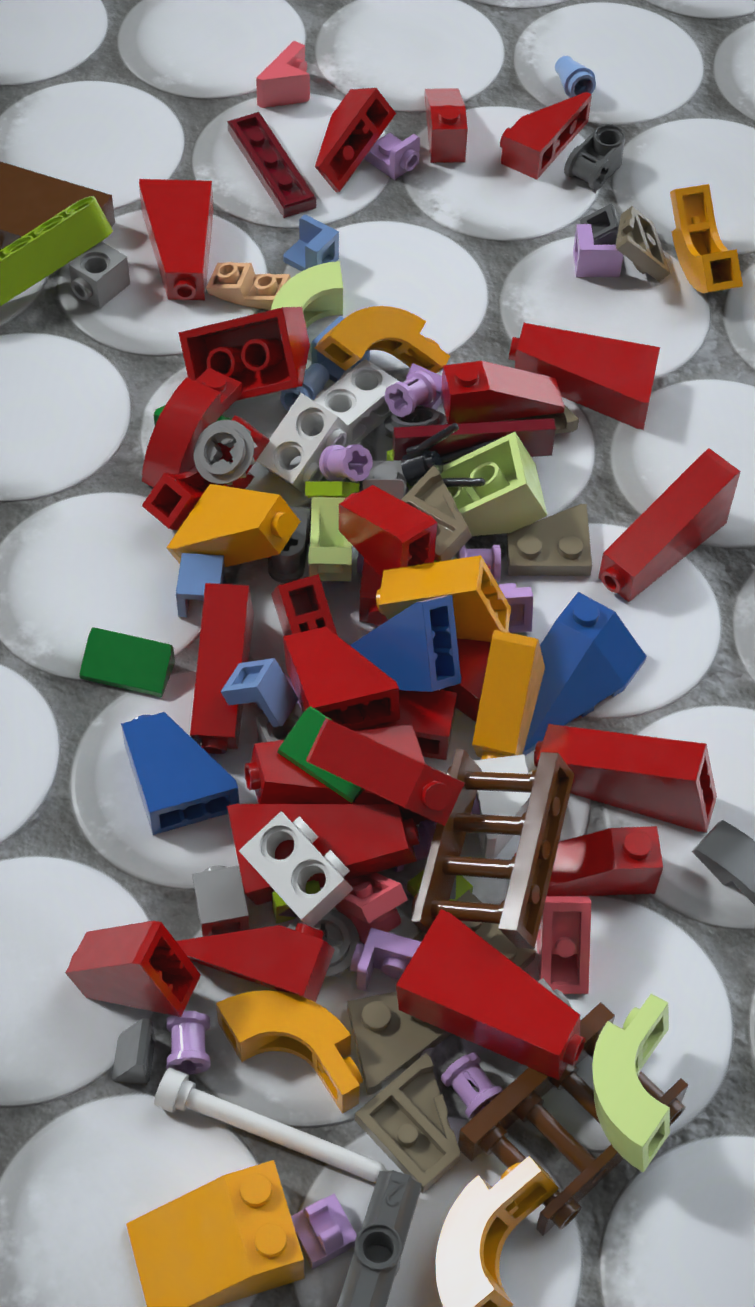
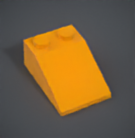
(218, 1242)

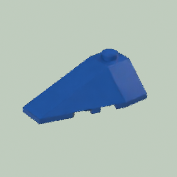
(585, 661)

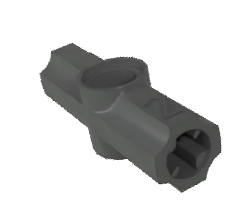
(385, 1225)

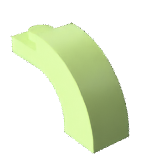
(315, 290)
(328, 550)
(626, 1111)

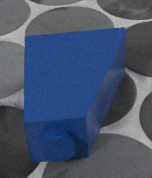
(417, 646)
(175, 774)

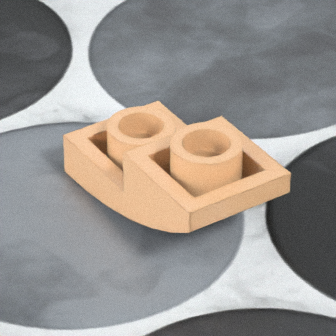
(241, 285)

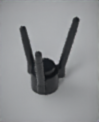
(420, 460)

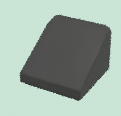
(604, 225)
(135, 1053)

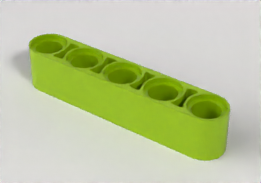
(51, 246)

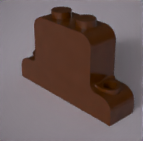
(34, 198)

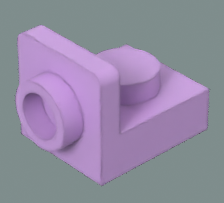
(394, 156)
(382, 951)

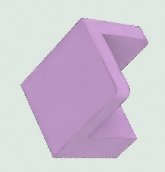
(593, 259)

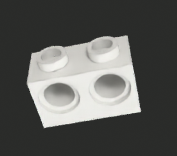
(358, 400)
(295, 439)
(291, 874)

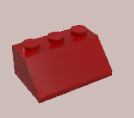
(259, 350)

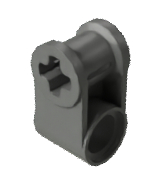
(597, 156)
(291, 561)

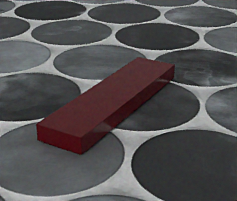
(271, 165)
(535, 435)

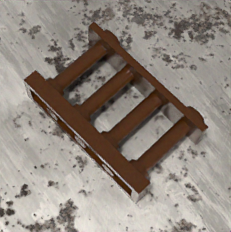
(528, 871)
(524, 1101)

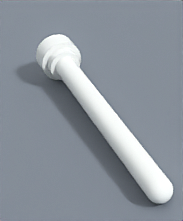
(179, 1093)

